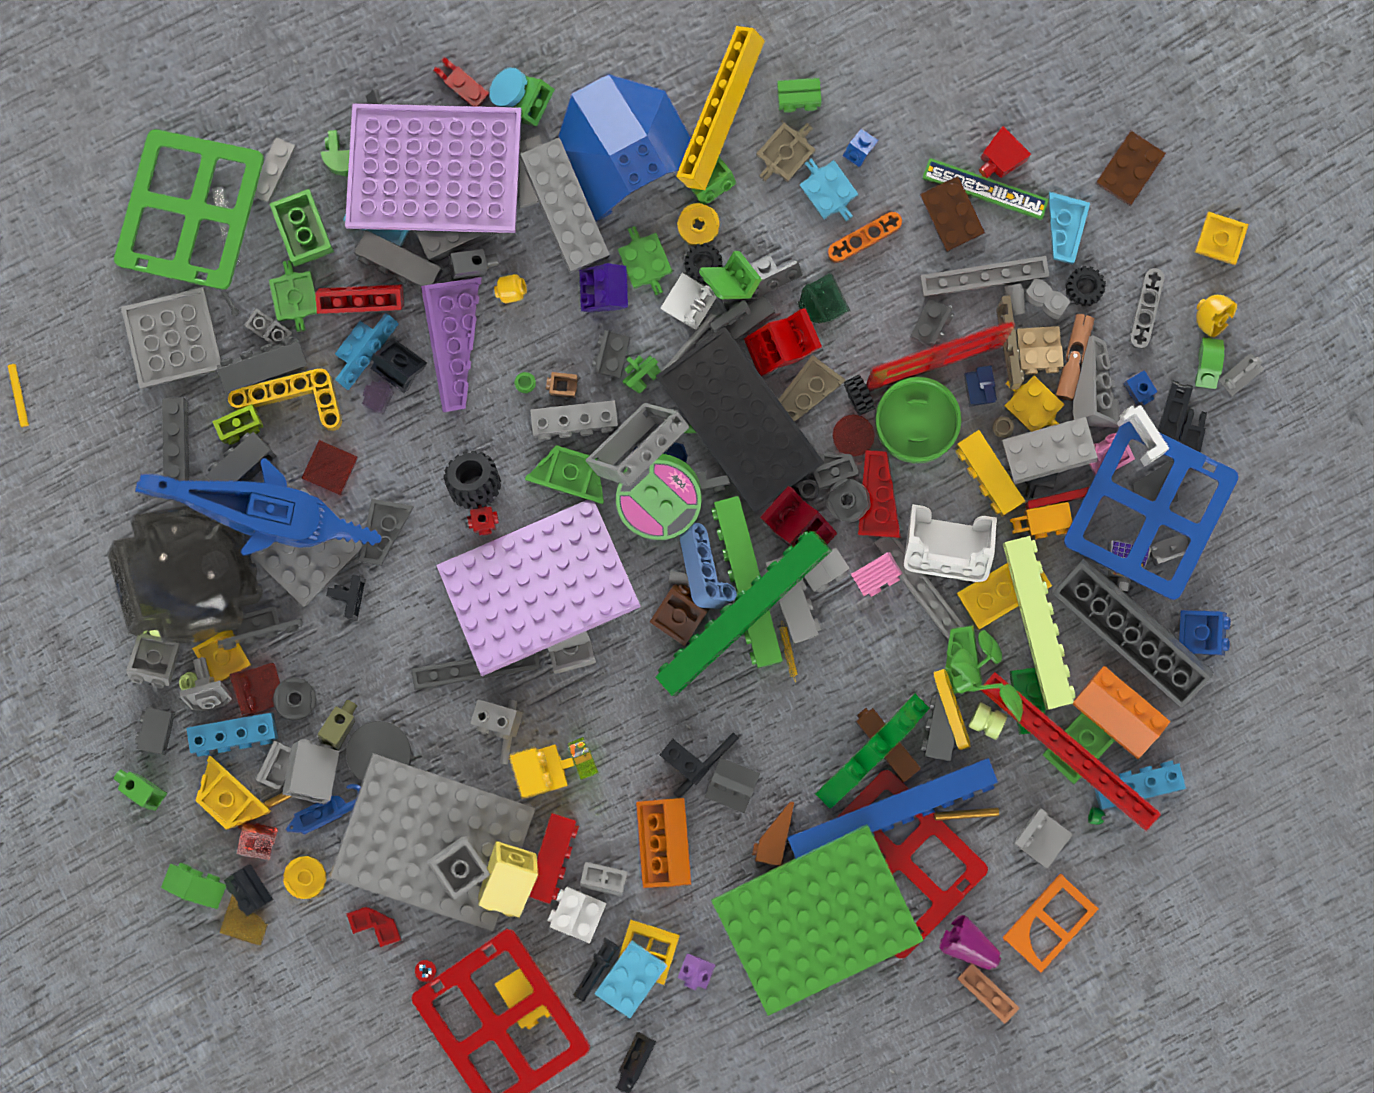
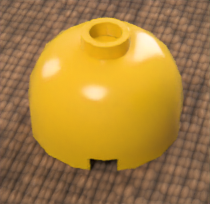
(1214, 313)

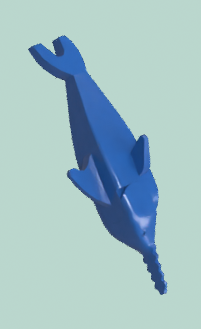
(262, 510)

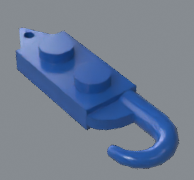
(321, 814)

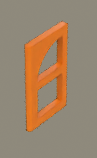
(1019, 933)

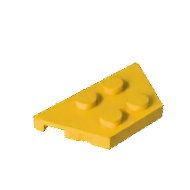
(227, 797)

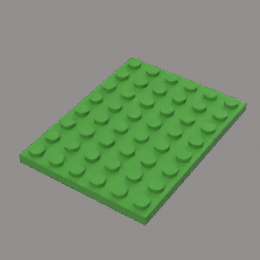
(817, 920)

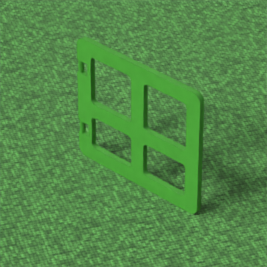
(194, 209)

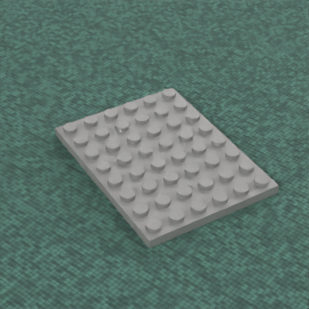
(407, 819)

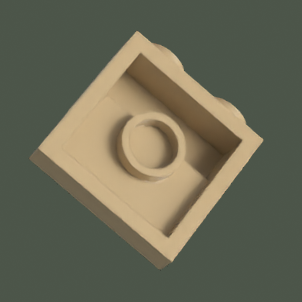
(1040, 349)

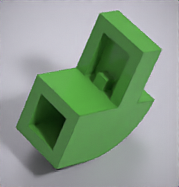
(335, 160)
(1210, 363)

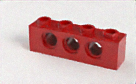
(359, 299)

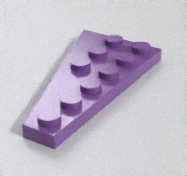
(451, 327)

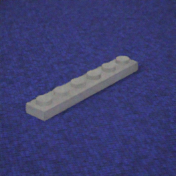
(984, 276)

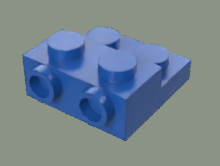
(1204, 632)

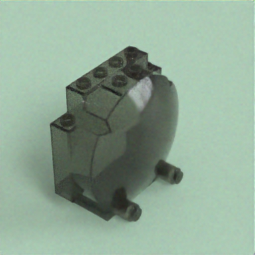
(182, 575)

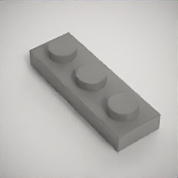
(273, 169)

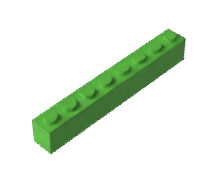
(742, 572)

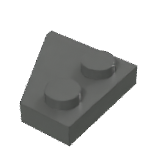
(834, 469)
(1151, 484)

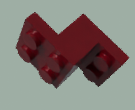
(792, 517)

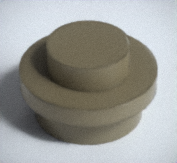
(1003, 427)

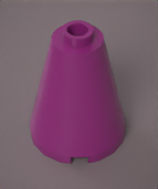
(969, 944)

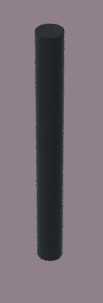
(708, 762)

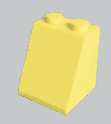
(510, 879)

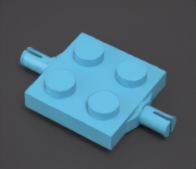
(829, 189)

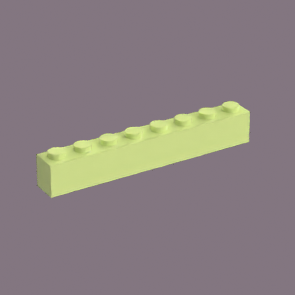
(1038, 622)

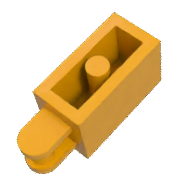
(1044, 520)

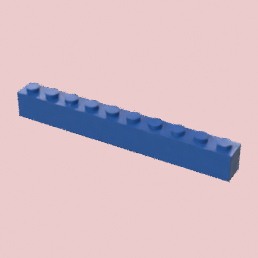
(900, 806)

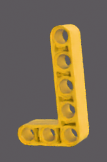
(291, 392)

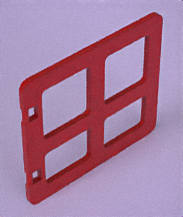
(899, 856)
(496, 1026)

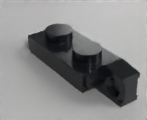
(635, 1062)

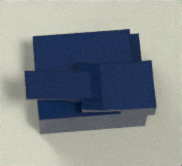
(980, 386)

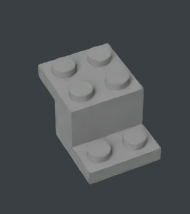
(572, 653)

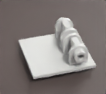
(689, 301)

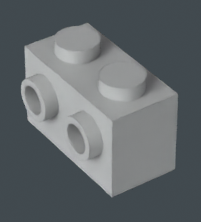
(496, 718)

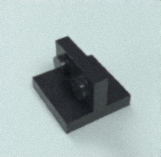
(397, 364)
(351, 595)

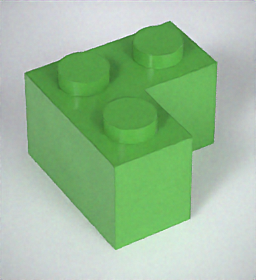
(193, 886)

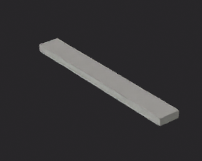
(927, 595)

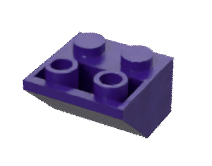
(603, 288)

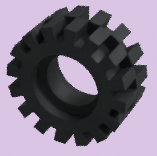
(697, 251)
(1085, 273)
(859, 395)

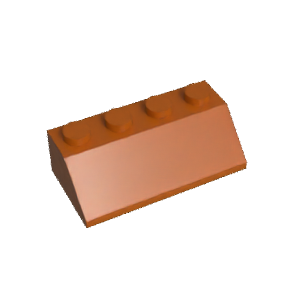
(1121, 712)
(663, 843)

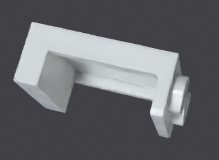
(1146, 431)

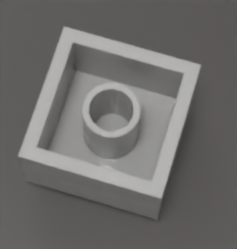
(458, 867)

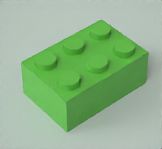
(301, 227)

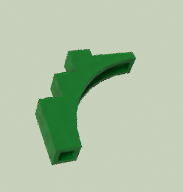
(873, 751)

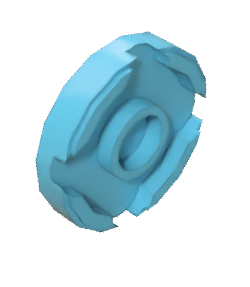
(508, 88)

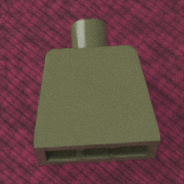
(333, 733)

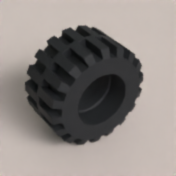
(474, 493)

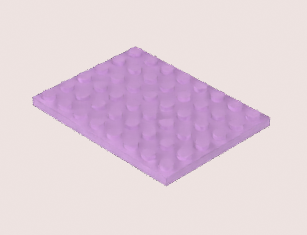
(433, 168)
(537, 586)

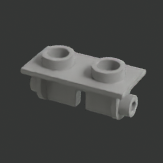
(1241, 374)

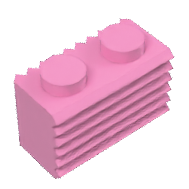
(876, 574)

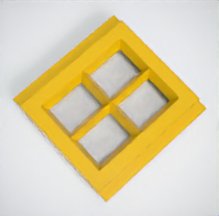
(655, 941)

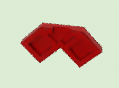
(384, 926)

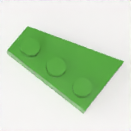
(960, 639)

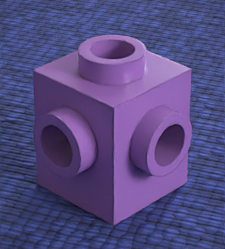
(696, 972)

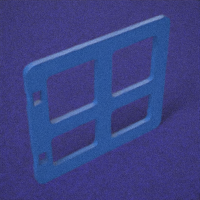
(1155, 512)

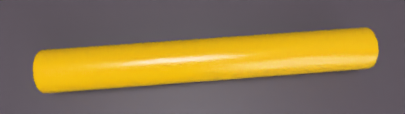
(18, 395)

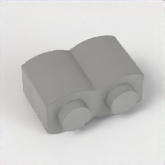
(1051, 302)
(830, 568)

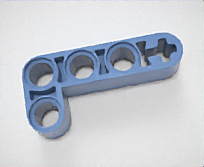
(701, 572)

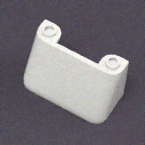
(949, 547)

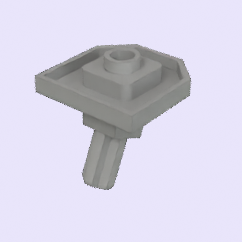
(206, 693)

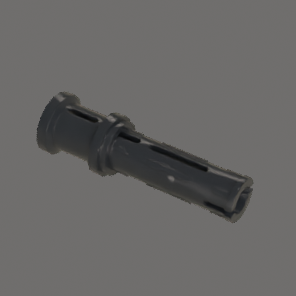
(601, 960)

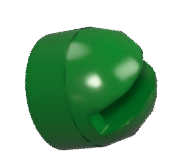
(1095, 816)

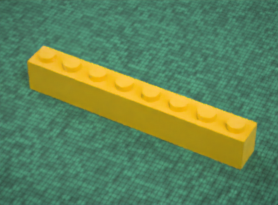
(720, 108)

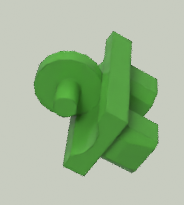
(634, 380)

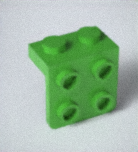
(733, 280)

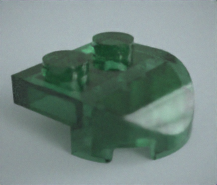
(823, 300)

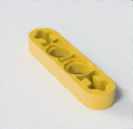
(952, 709)

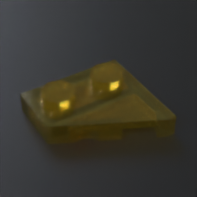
(242, 927)

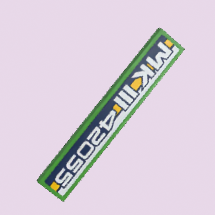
(988, 189)

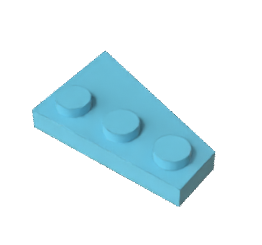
(1067, 225)

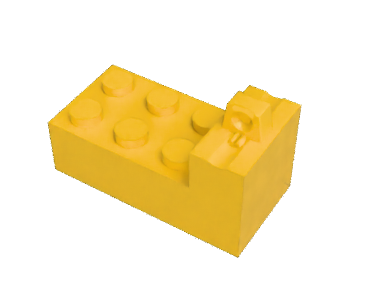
(540, 770)

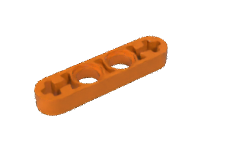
(862, 233)

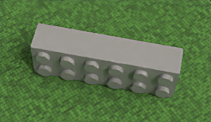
(564, 205)

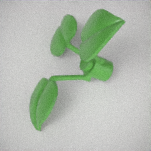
(969, 676)

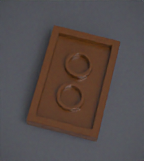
(1130, 168)
(952, 213)

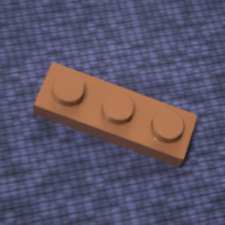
(988, 993)

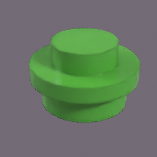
(525, 382)

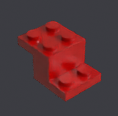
(782, 342)

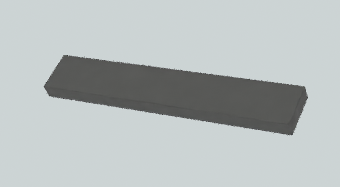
(466, 670)

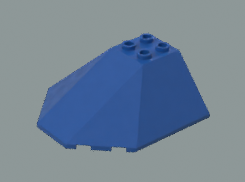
(620, 139)

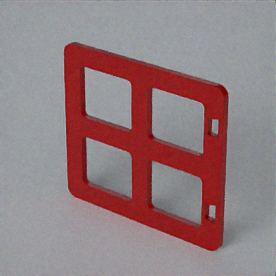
(939, 356)

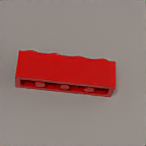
(552, 856)

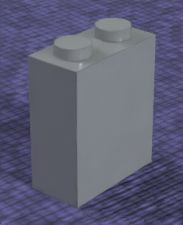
(311, 771)

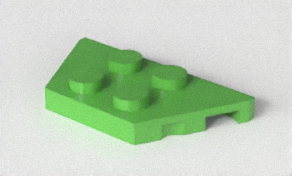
(568, 473)

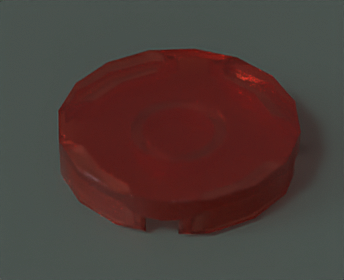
(853, 435)

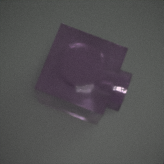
(377, 396)

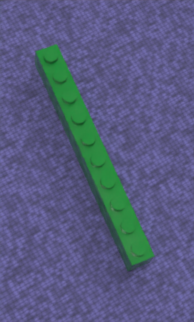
(742, 614)

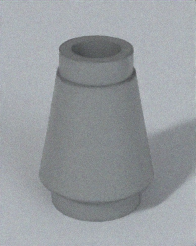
(1016, 293)

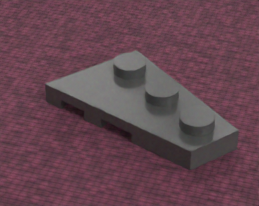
(388, 521)

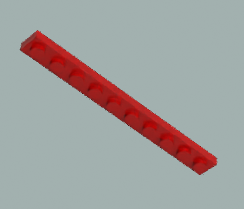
(1078, 758)

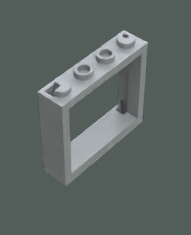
(619, 442)

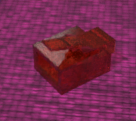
(256, 840)

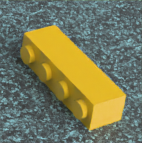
(990, 474)

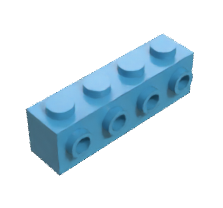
(232, 733)
(1149, 782)

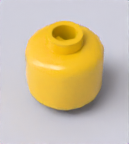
(510, 288)

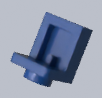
(860, 147)

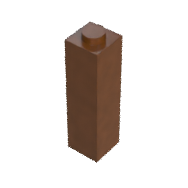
(898, 757)

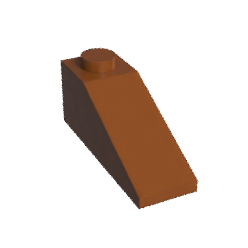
(773, 841)

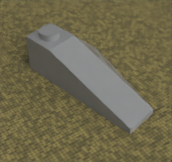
(1094, 388)

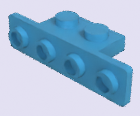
(361, 346)

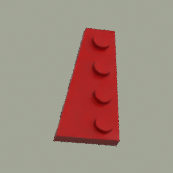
(882, 516)

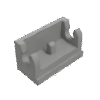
(1169, 549)
(275, 766)
(603, 879)

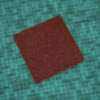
(329, 467)

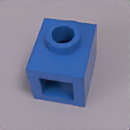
(1140, 388)

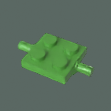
(645, 260)
(293, 296)

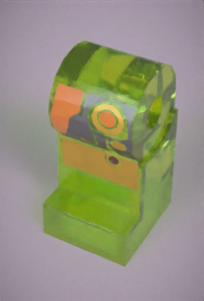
(582, 758)

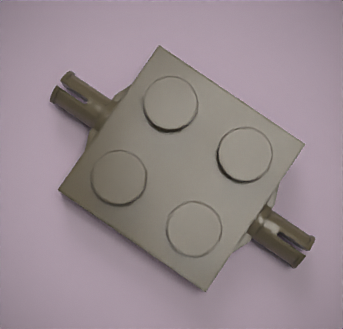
(785, 152)

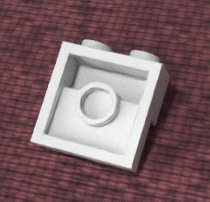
(576, 914)

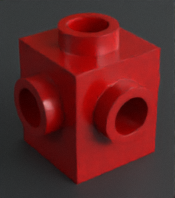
(486, 527)

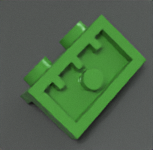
(719, 182)

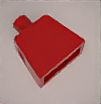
(1003, 155)

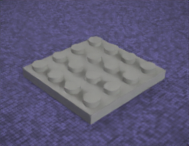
(172, 338)
(307, 569)

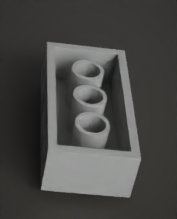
(1050, 450)

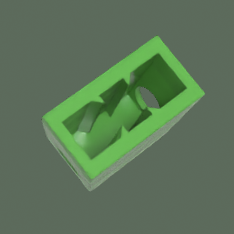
(140, 789)

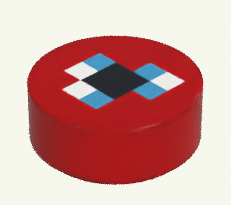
(425, 970)

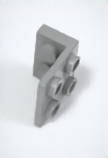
(1042, 838)

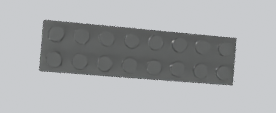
(1133, 632)

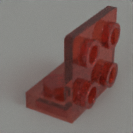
(255, 688)

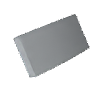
(266, 327)

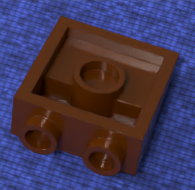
(679, 614)

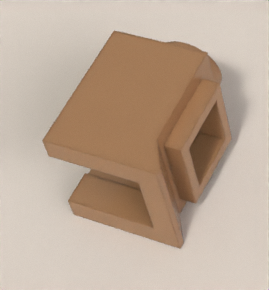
(572, 380)

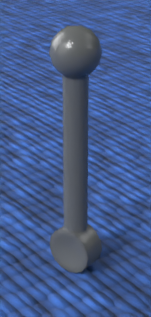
(235, 312)

